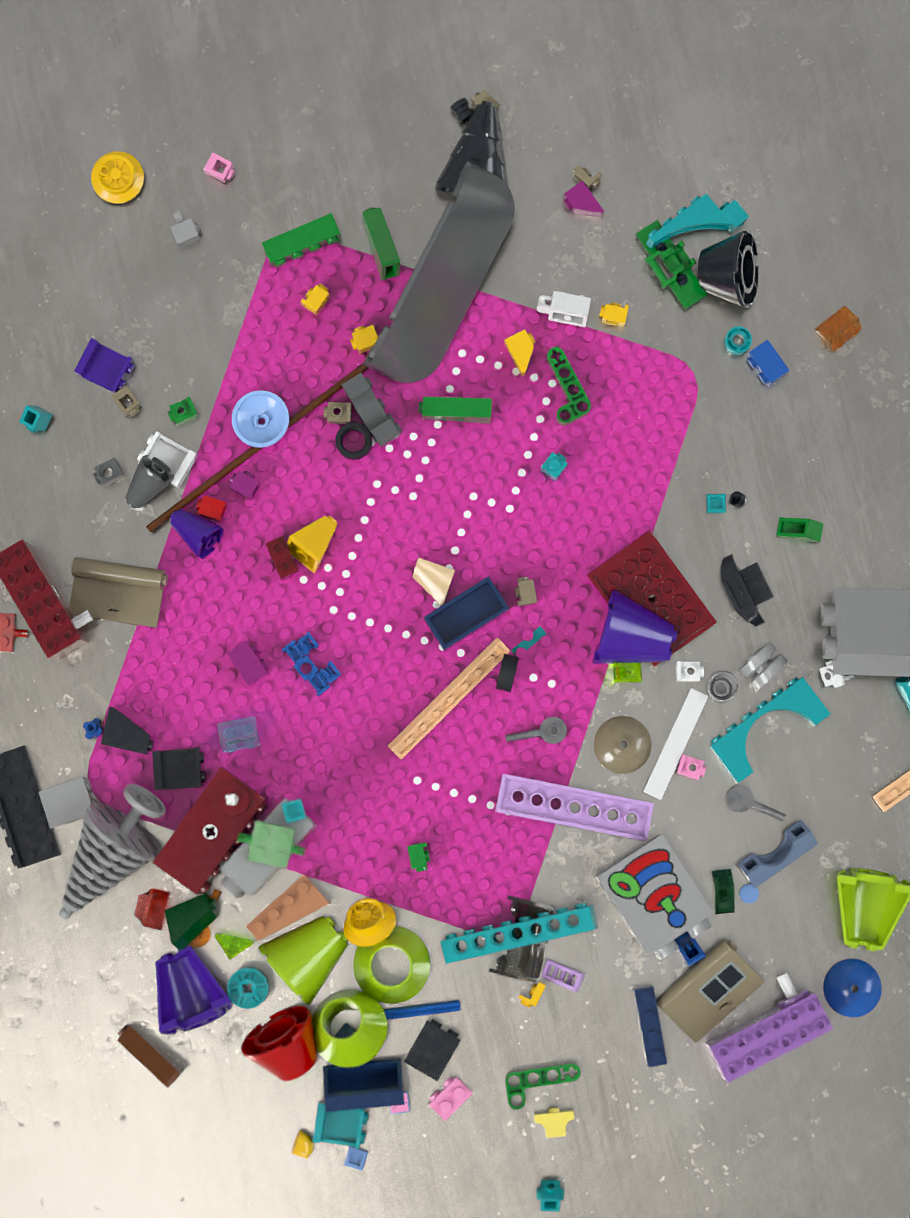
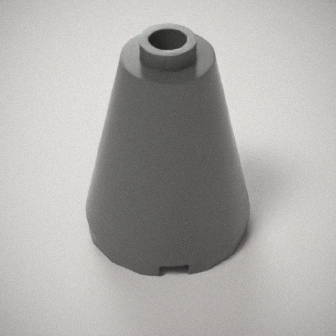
(149, 479)

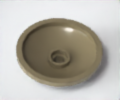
(608, 747)

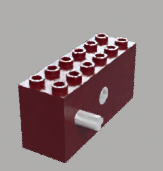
(41, 602)

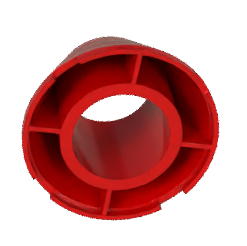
(283, 1044)

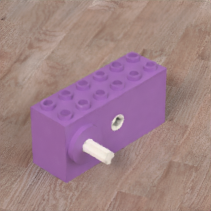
(771, 1034)

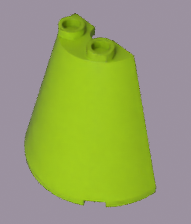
(870, 906)
(306, 956)

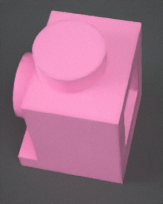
(216, 162)
(683, 767)

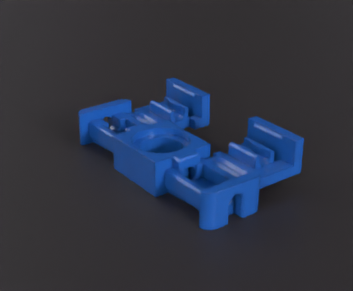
(297, 654)

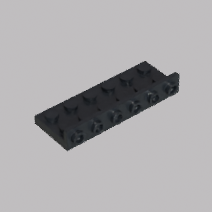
(23, 811)

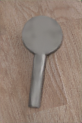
(551, 730)
(741, 799)

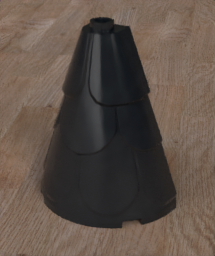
(479, 144)

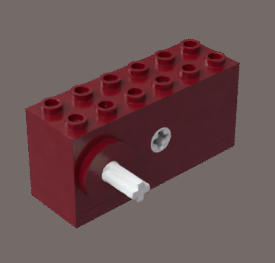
(190, 852)

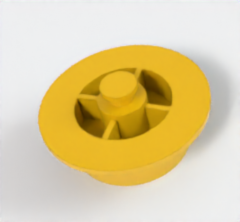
(117, 177)
(369, 922)

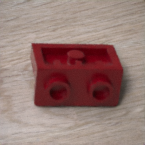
(281, 557)

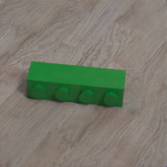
(301, 240)

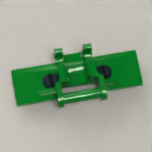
(676, 260)

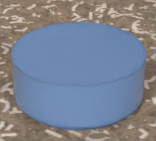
(748, 893)

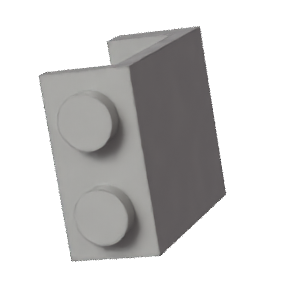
(67, 801)

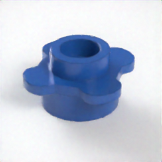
(96, 732)

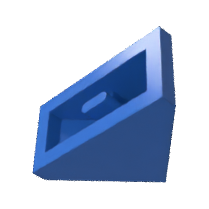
(689, 948)

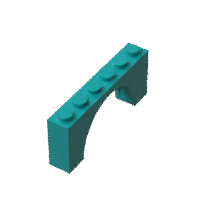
(732, 746)

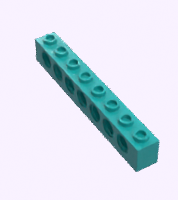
(586, 923)

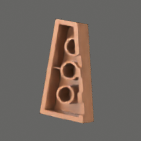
(292, 905)

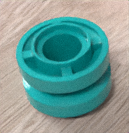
(741, 332)

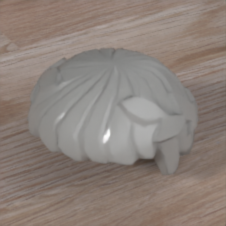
(722, 686)

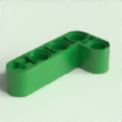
(565, 383)
(542, 1081)

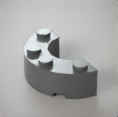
(370, 410)

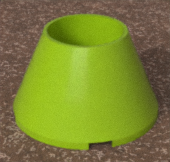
(400, 992)
(360, 1046)

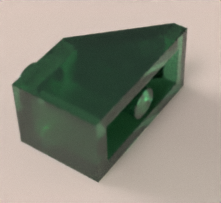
(723, 891)

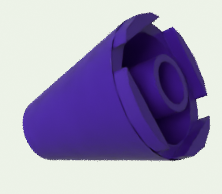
(196, 532)

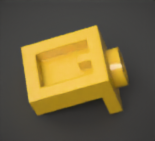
(536, 992)

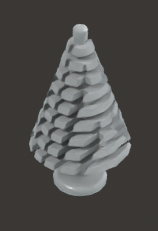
(111, 848)

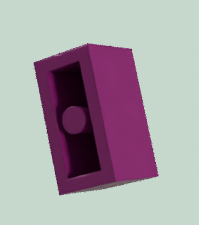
(248, 663)

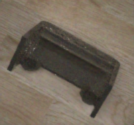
(524, 961)

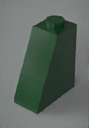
(190, 919)

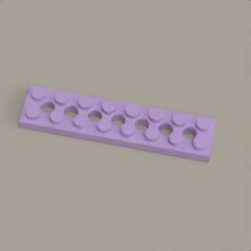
(563, 815)

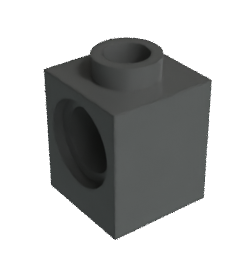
(117, 473)

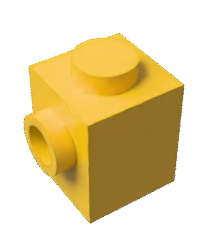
(363, 338)

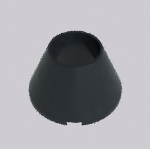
(730, 269)

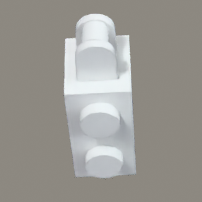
(565, 308)

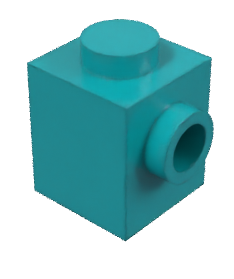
(35, 418)
(554, 466)

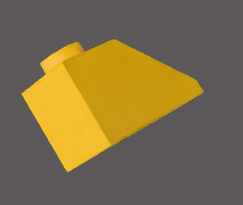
(521, 349)

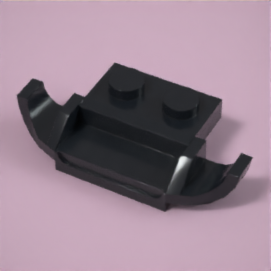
(745, 589)

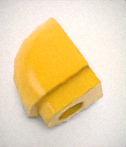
(302, 1145)

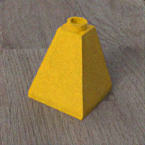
(312, 542)

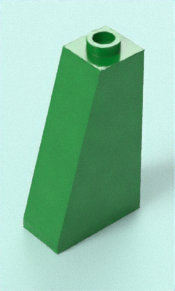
(381, 243)
(456, 409)

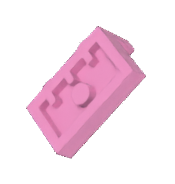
(450, 1097)

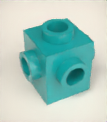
(550, 1195)

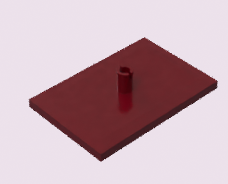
(647, 570)

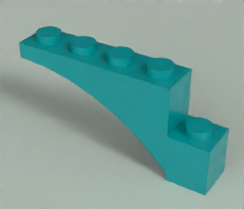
(700, 215)

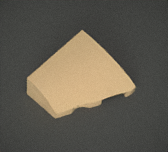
(434, 579)

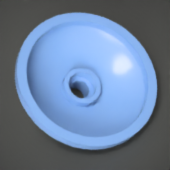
(259, 406)

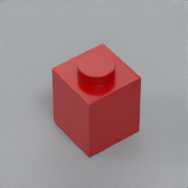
(211, 508)

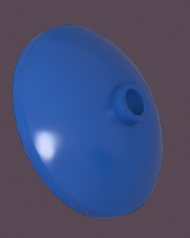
(838, 987)

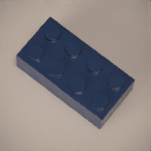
(466, 613)
(363, 1086)

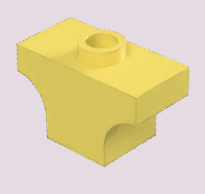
(554, 1121)

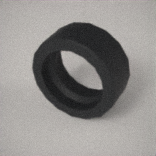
(339, 441)
(507, 672)

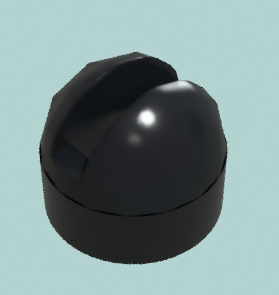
(738, 499)

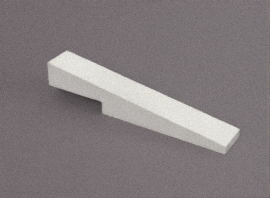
(675, 744)

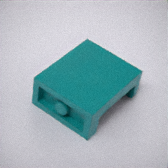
(340, 1126)

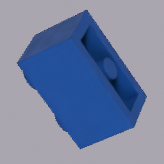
(767, 363)

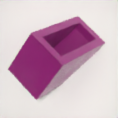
(582, 201)

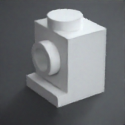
(683, 676)

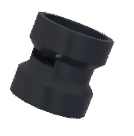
(462, 109)

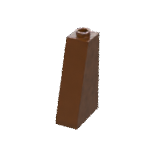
(149, 1055)

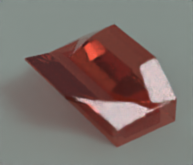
(151, 908)

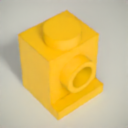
(316, 299)
(614, 314)

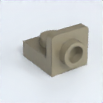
(584, 175)

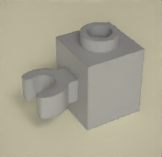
(184, 231)

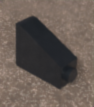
(125, 734)

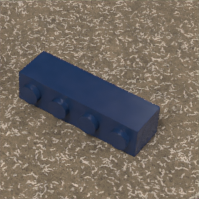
(650, 1026)

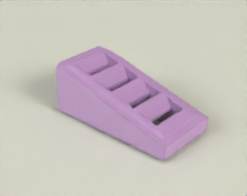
(580, 976)

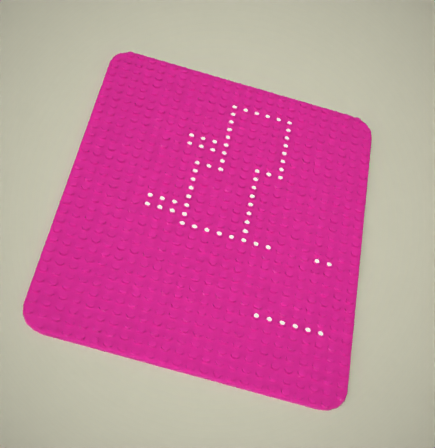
(435, 494)

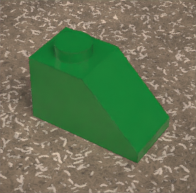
(800, 529)

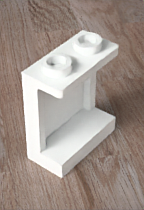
(172, 454)

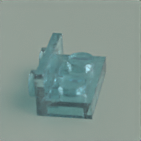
(238, 734)

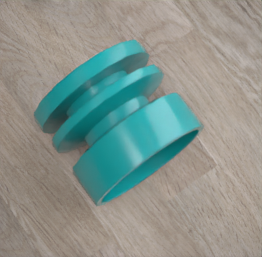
(260, 987)

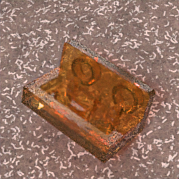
(839, 328)

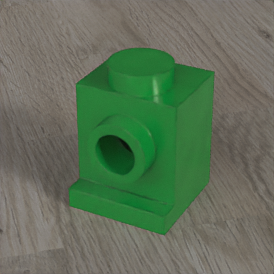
(189, 414)
(418, 856)

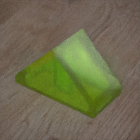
(626, 673)
(233, 945)

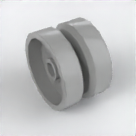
(760, 663)

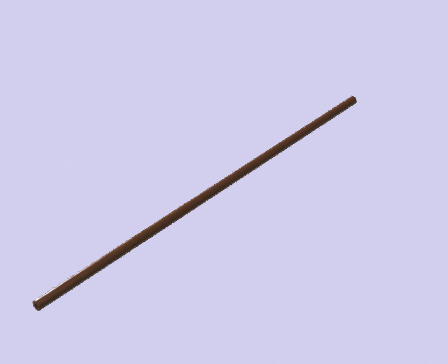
(251, 451)

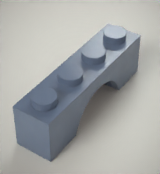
(796, 843)

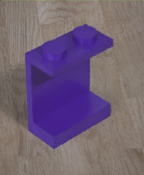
(104, 366)

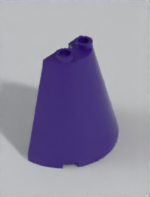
(633, 634)
(187, 993)

